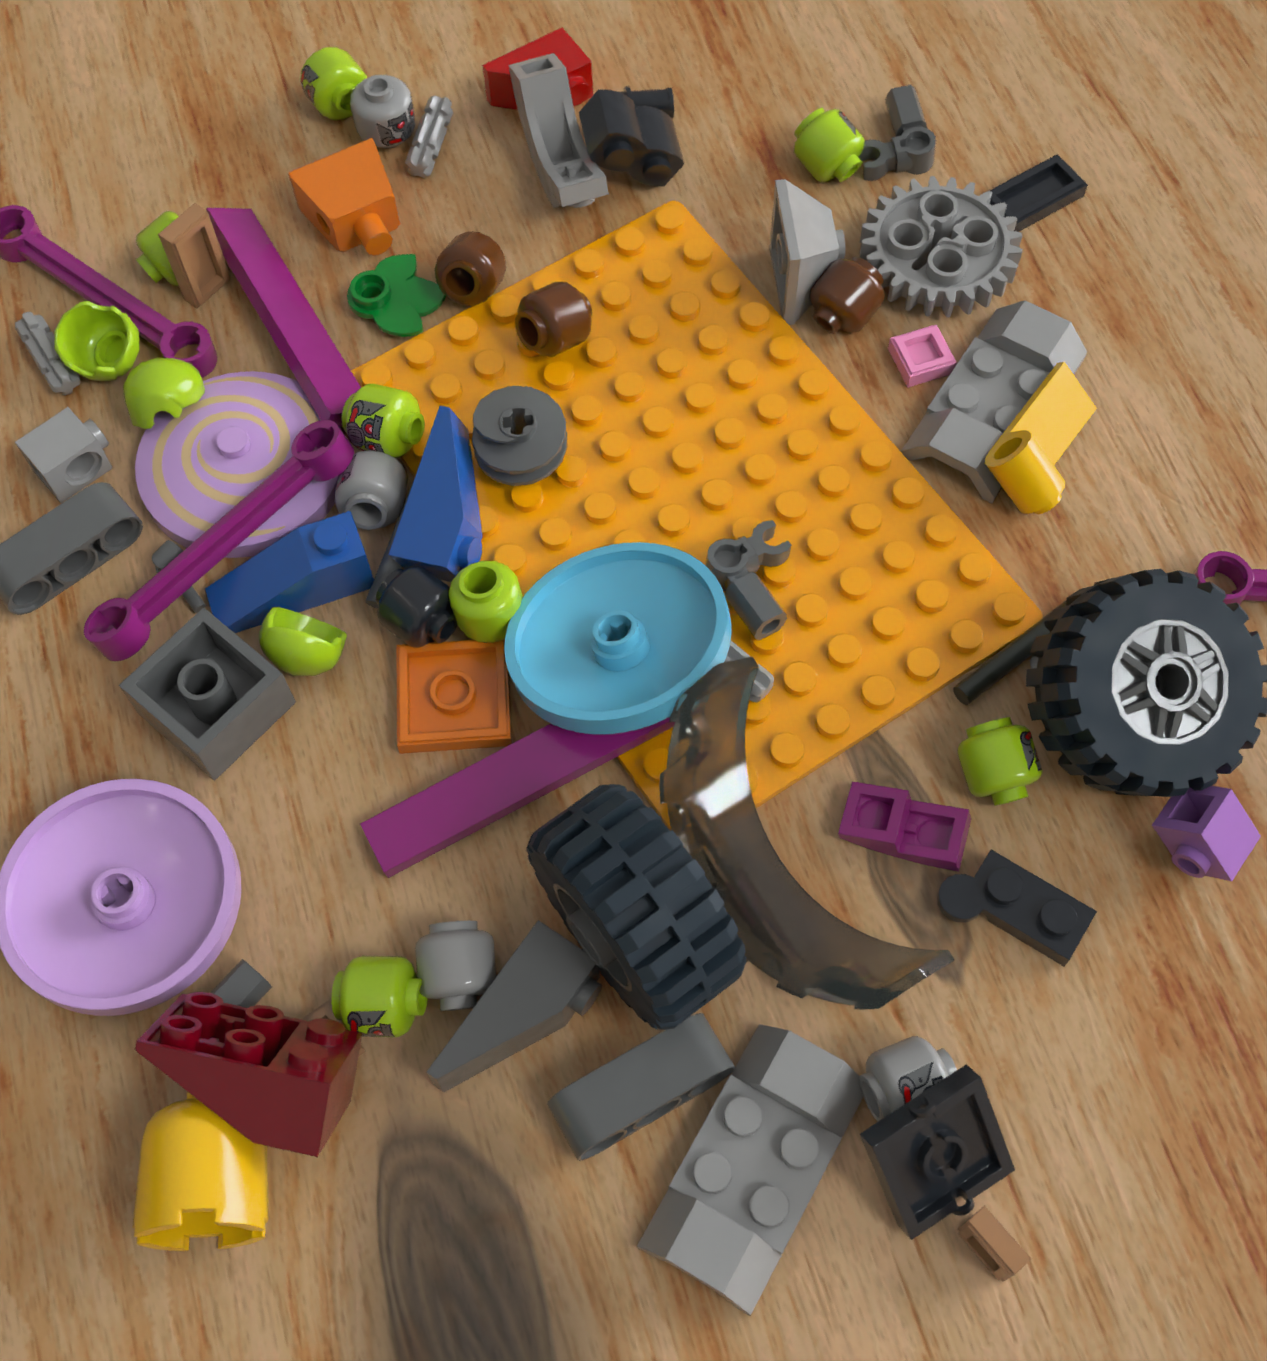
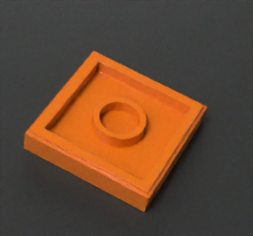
(452, 696)

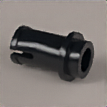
(660, 99)

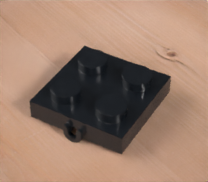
(937, 1151)

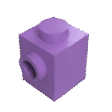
(1207, 832)

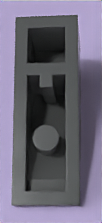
(524, 1003)

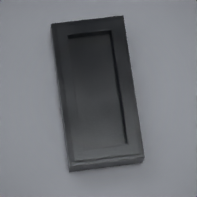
(1039, 192)

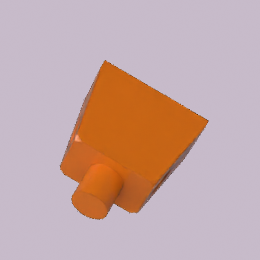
(348, 198)

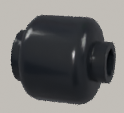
(416, 607)

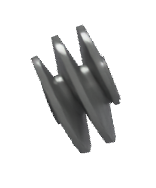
(518, 435)

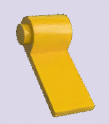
(1037, 439)

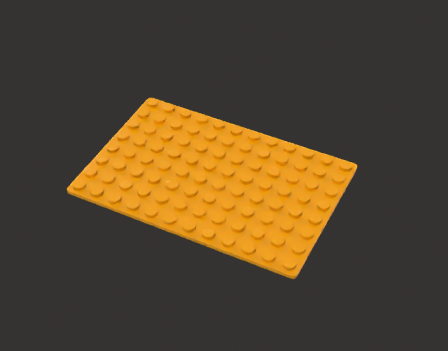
(691, 429)

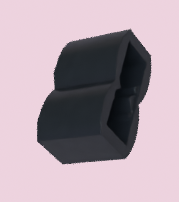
(631, 138)

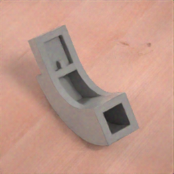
(554, 134)

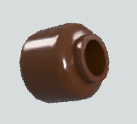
(470, 268)
(847, 295)
(553, 319)

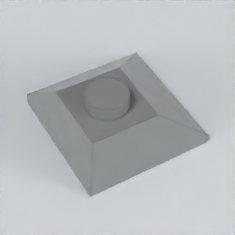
(800, 246)

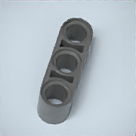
(65, 547)
(640, 1086)

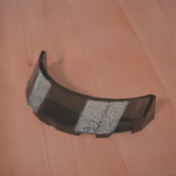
(720, 828)

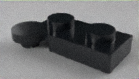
(1018, 905)

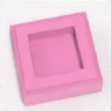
(921, 355)

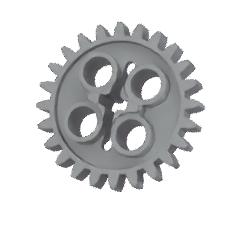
(950, 233)

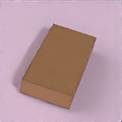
(195, 255)

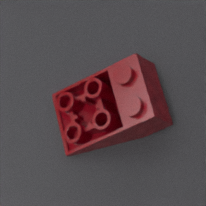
(256, 1069)

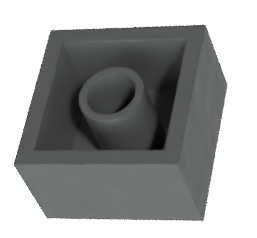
(208, 693)

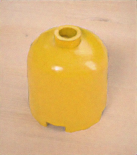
(198, 1181)

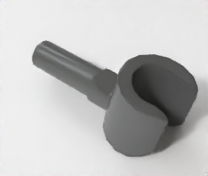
(163, 557)

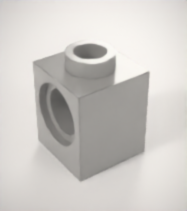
(66, 453)

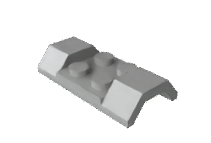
(992, 387)
(754, 1165)

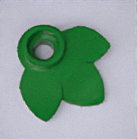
(398, 296)

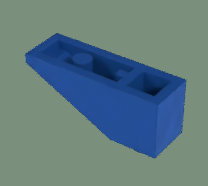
(442, 510)
(295, 573)

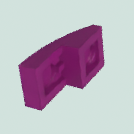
(905, 828)

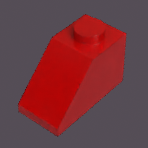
(578, 66)

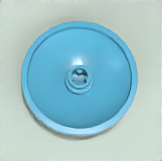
(616, 637)

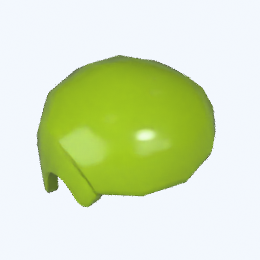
(97, 341)
(161, 386)
(300, 642)

